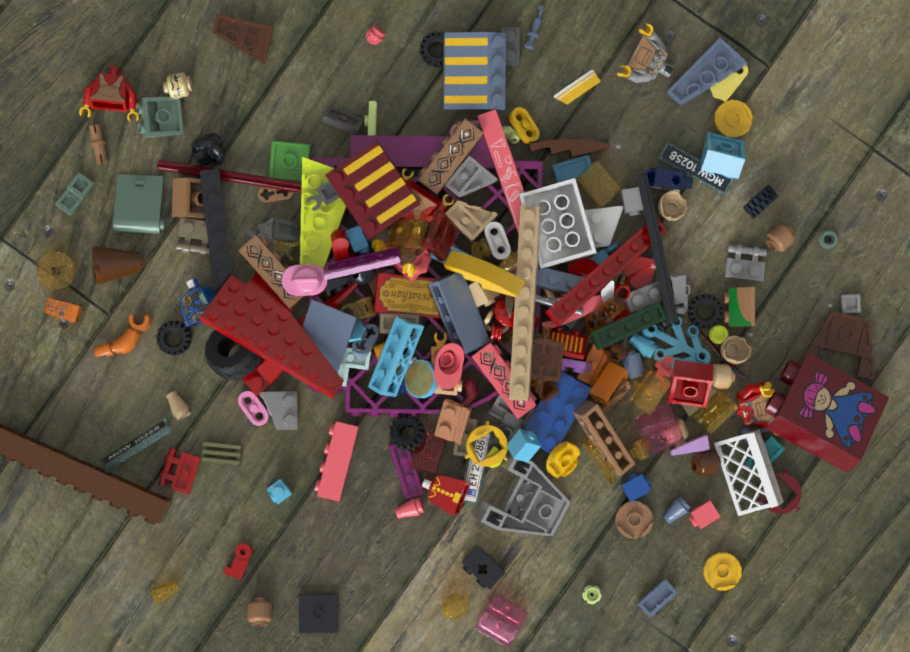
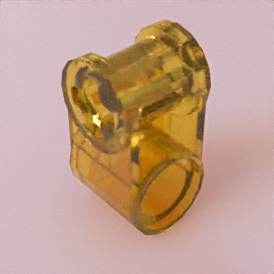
(359, 308)

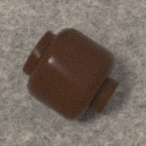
(705, 463)

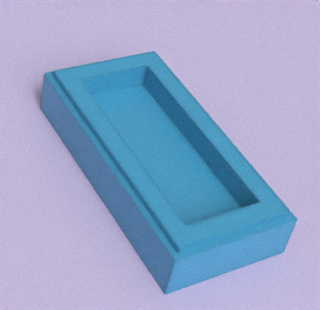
(571, 168)

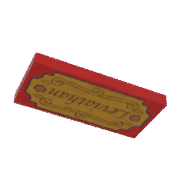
(401, 296)

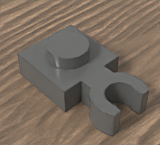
(326, 194)

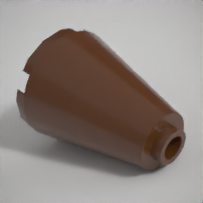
(114, 264)

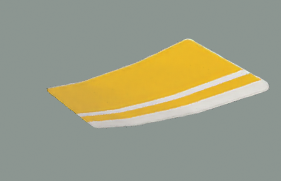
(578, 87)

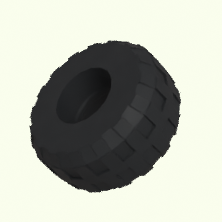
(231, 367)

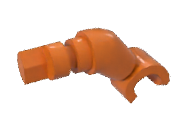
(127, 341)

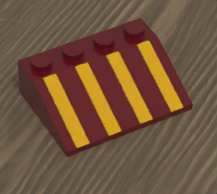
(373, 189)

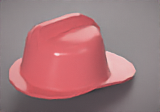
(448, 365)

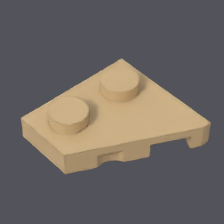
(470, 219)

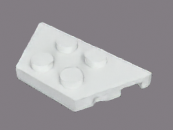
(603, 224)

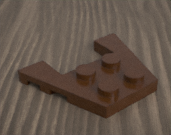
(846, 335)

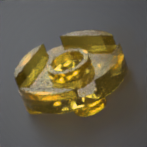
(45, 271)

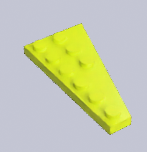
(318, 224)

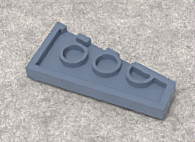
(711, 68)

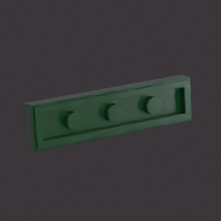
(628, 326)

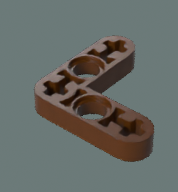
(602, 321)

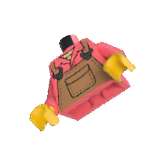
(413, 260)

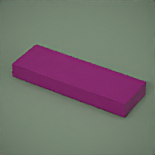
(408, 477)

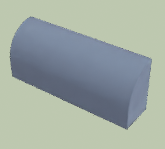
(459, 312)

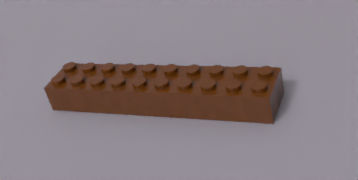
(83, 476)

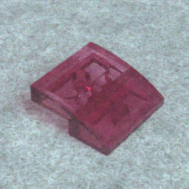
(659, 429)
(501, 620)

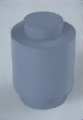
(633, 364)

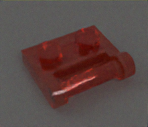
(445, 236)

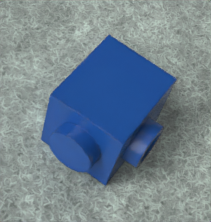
(636, 486)

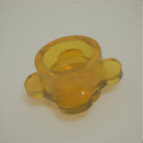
(475, 248)

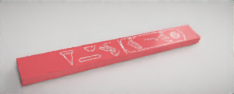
(503, 162)

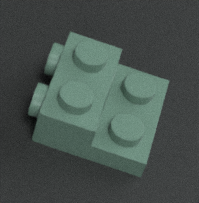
(159, 117)

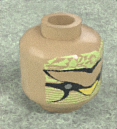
(178, 85)

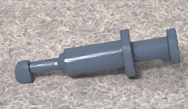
(533, 34)

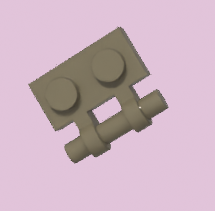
(190, 230)

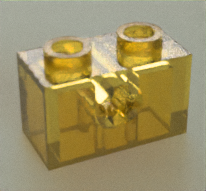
(650, 391)

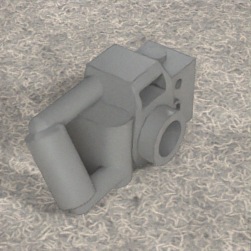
(680, 291)

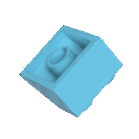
(723, 155)

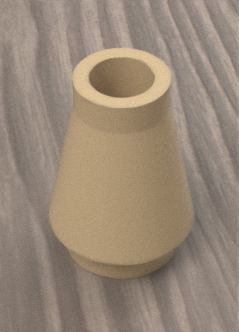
(178, 406)

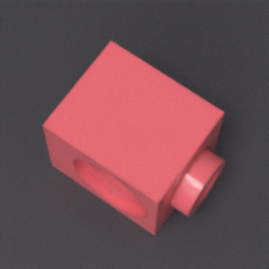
(703, 514)

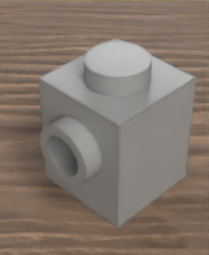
(631, 201)

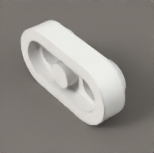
(497, 240)

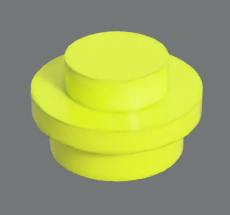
(718, 334)

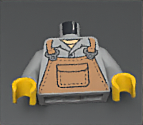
(647, 58)

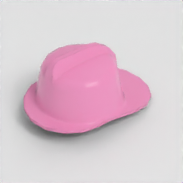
(304, 280)

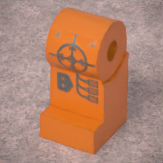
(63, 310)

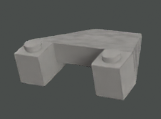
(529, 504)

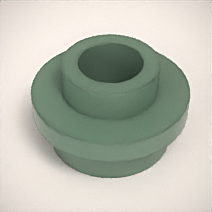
(834, 239)

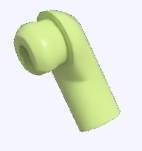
(511, 134)

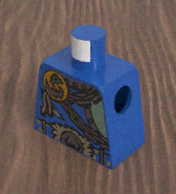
(195, 302)

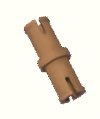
(98, 144)

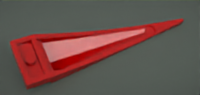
(268, 373)

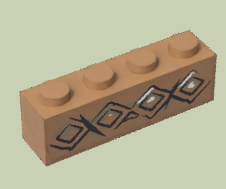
(451, 156)
(269, 267)
(603, 437)

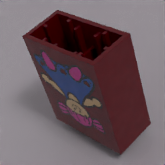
(825, 411)

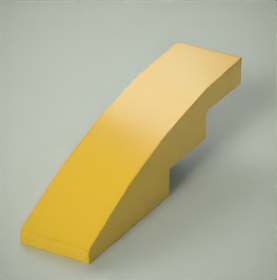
(483, 272)

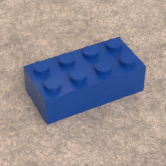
(555, 417)

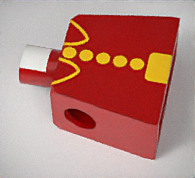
(447, 492)

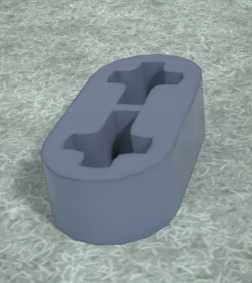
(368, 343)

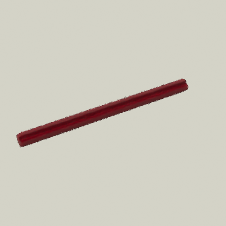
(232, 176)

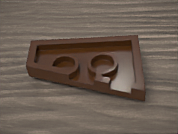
(245, 35)

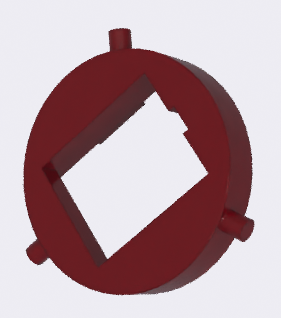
(791, 482)

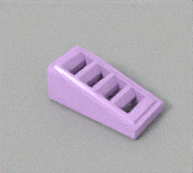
(695, 445)

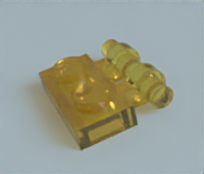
(722, 410)

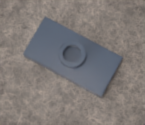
(657, 597)

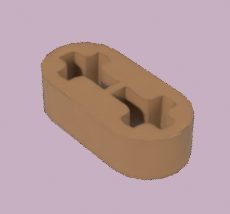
(273, 198)

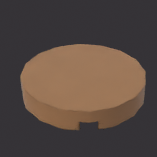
(634, 519)

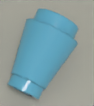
(643, 345)

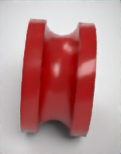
(495, 332)

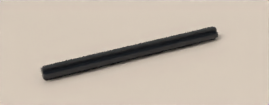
(657, 248)

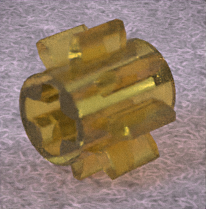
(639, 450)

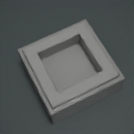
(850, 303)

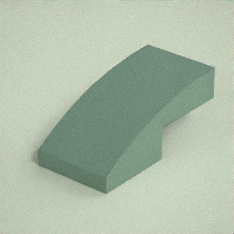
(74, 194)

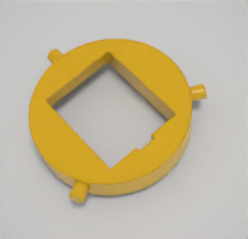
(479, 432)

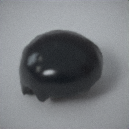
(362, 277)

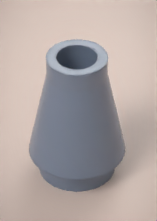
(677, 509)

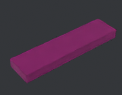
(362, 263)

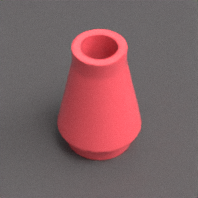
(413, 507)

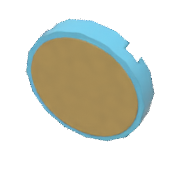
(420, 379)

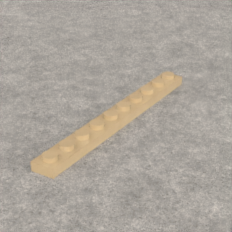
(525, 303)

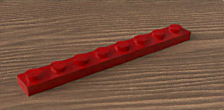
(601, 275)

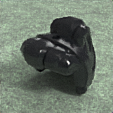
(208, 149)

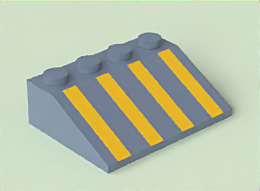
(474, 71)

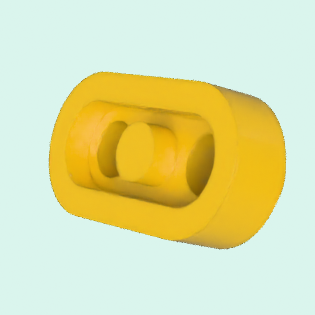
(524, 125)

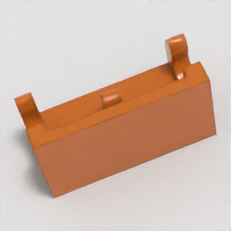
(607, 383)

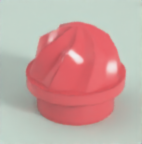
(375, 35)

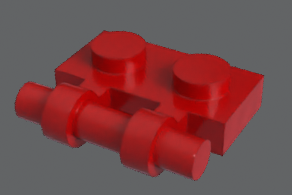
(184, 473)

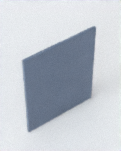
(329, 331)

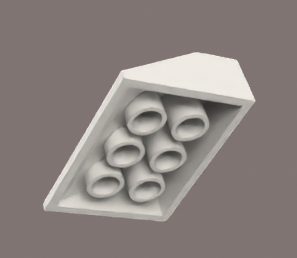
(563, 223)

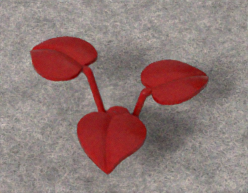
(638, 274)

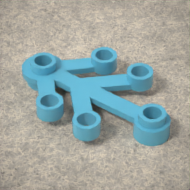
(679, 344)

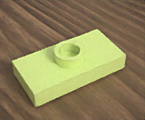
(371, 119)

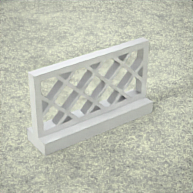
(764, 469)

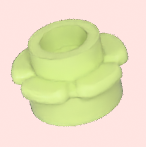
(591, 599)

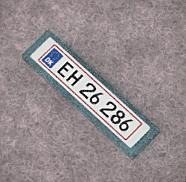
(474, 472)

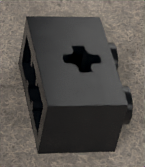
(493, 570)

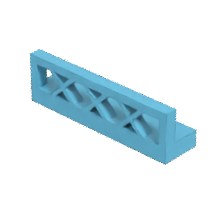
(393, 356)

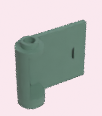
(138, 207)

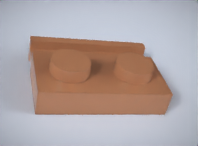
(452, 421)

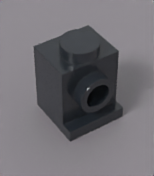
(336, 284)

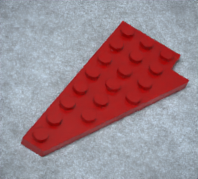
(263, 324)

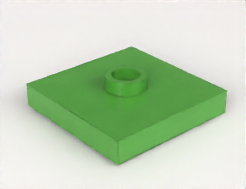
(287, 160)

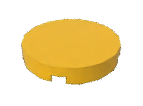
(733, 118)
(563, 459)
(722, 571)

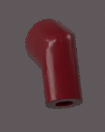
(471, 390)

